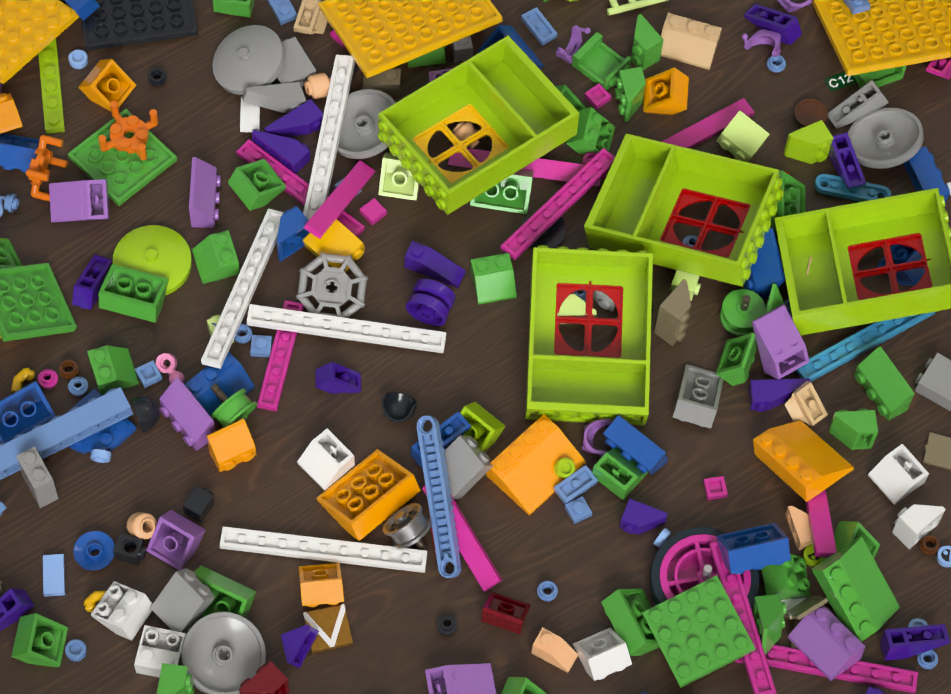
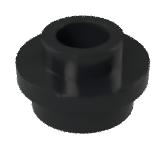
(154, 73)
(447, 630)

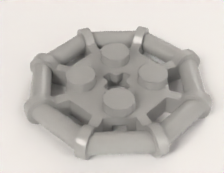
(341, 280)

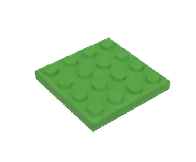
(124, 171)
(32, 303)
(698, 631)

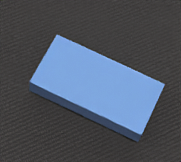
(53, 575)

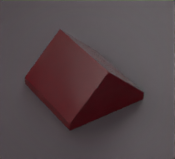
(505, 612)

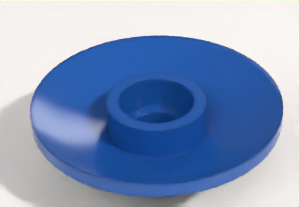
(92, 542)

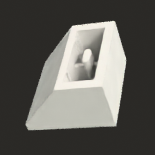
(326, 459)
(898, 474)
(123, 610)
(158, 647)

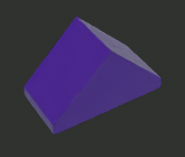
(298, 643)

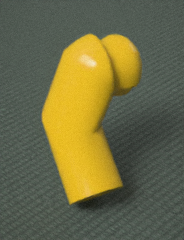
(19, 378)
(91, 601)

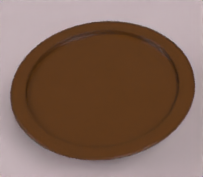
(810, 111)

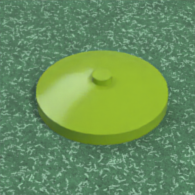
(156, 252)

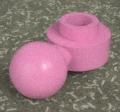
(160, 364)

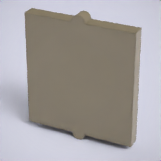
(938, 451)
(805, 607)

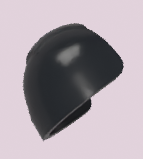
(398, 406)
(146, 411)

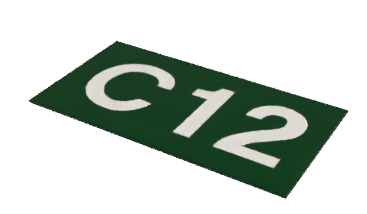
(839, 81)

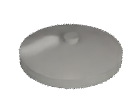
(248, 59)
(360, 124)
(886, 137)
(222, 652)

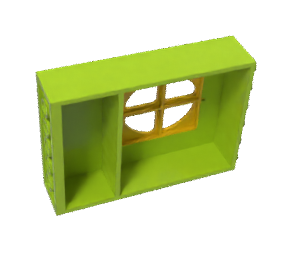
(500, 94)

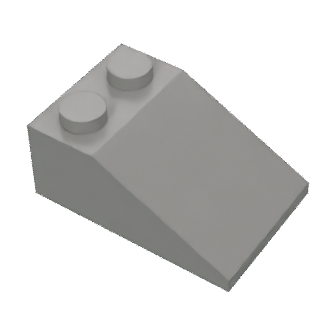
(698, 396)

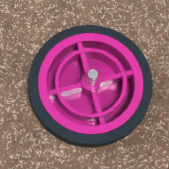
(687, 561)

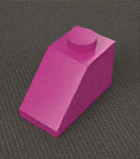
(940, 68)

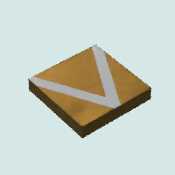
(332, 627)

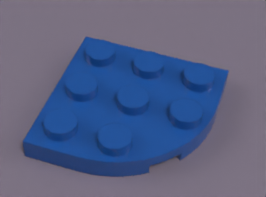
(107, 438)

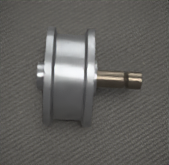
(408, 527)

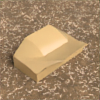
(310, 18)
(806, 405)

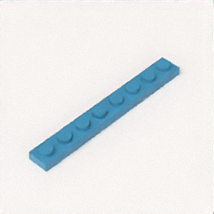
(857, 345)

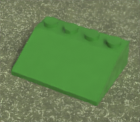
(856, 589)

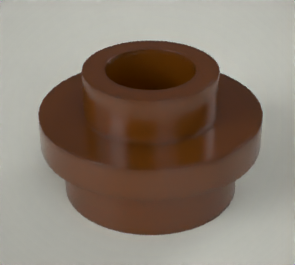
(66, 365)
(931, 540)

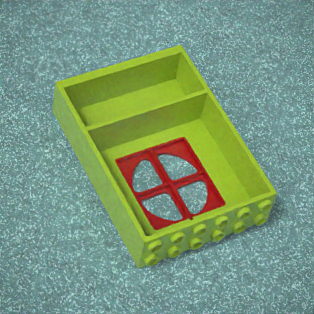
(658, 180)
(838, 240)
(587, 383)

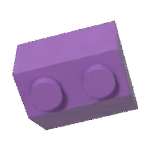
(175, 539)

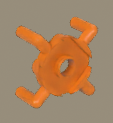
(132, 124)
(38, 167)

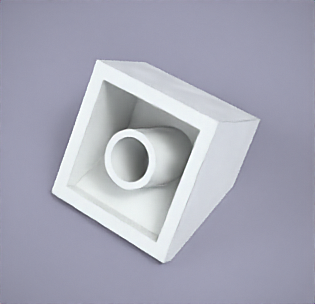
(916, 523)
(603, 654)

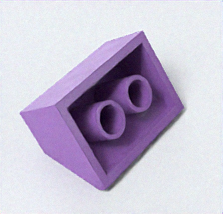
(204, 194)
(186, 414)
(826, 642)

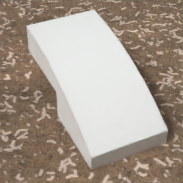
(249, 117)

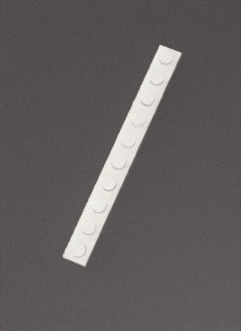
(329, 134)
(242, 291)
(346, 328)
(323, 549)

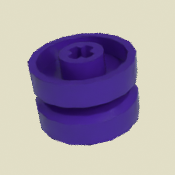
(430, 302)

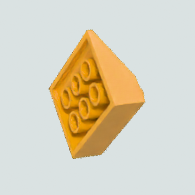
(800, 458)
(528, 463)
(369, 494)

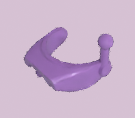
(792, 7)
(764, 37)
(575, 41)
(590, 430)

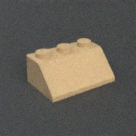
(689, 41)

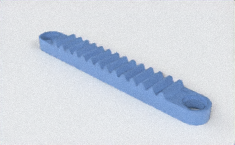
(439, 496)

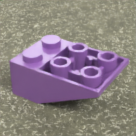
(79, 201)
(779, 343)
(461, 679)

